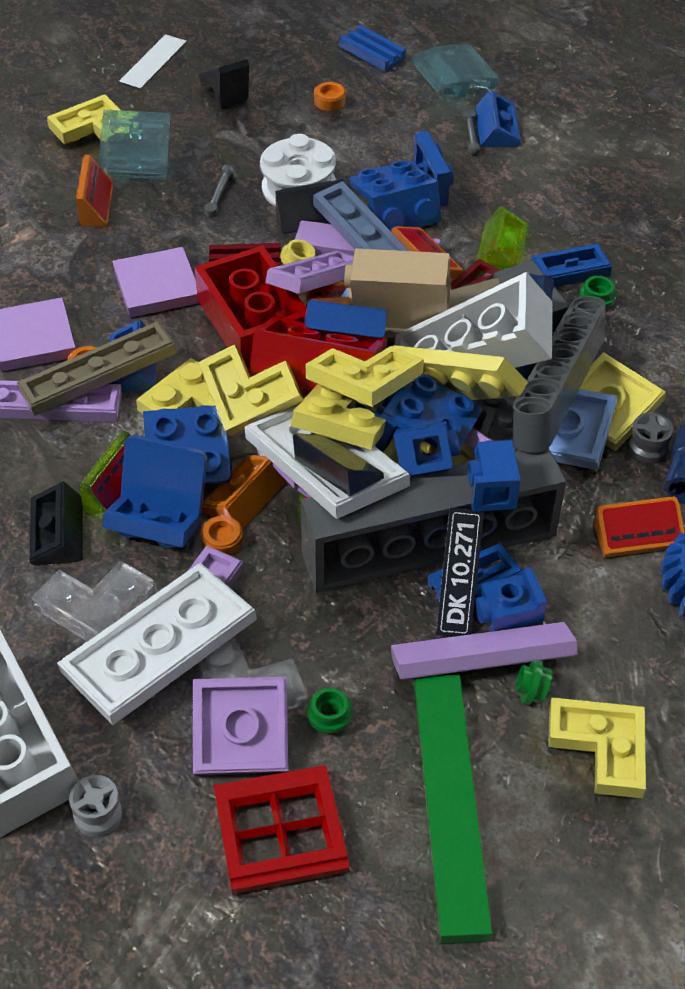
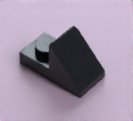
(229, 83)

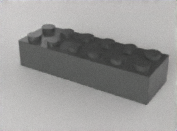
(412, 524)

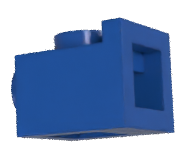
(414, 459)
(494, 476)
(511, 602)

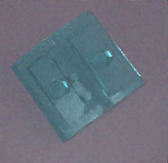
(454, 69)
(135, 144)

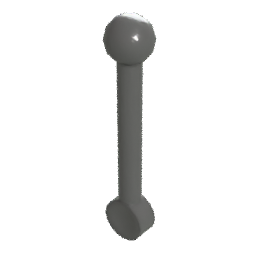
(469, 116)
(211, 208)

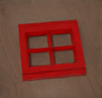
(288, 867)

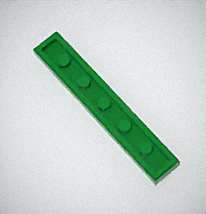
(451, 812)

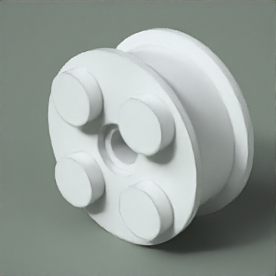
(295, 164)

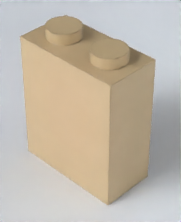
(403, 283)

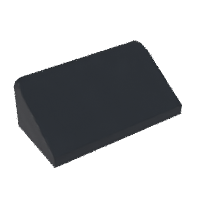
(297, 205)
(335, 463)
(56, 526)

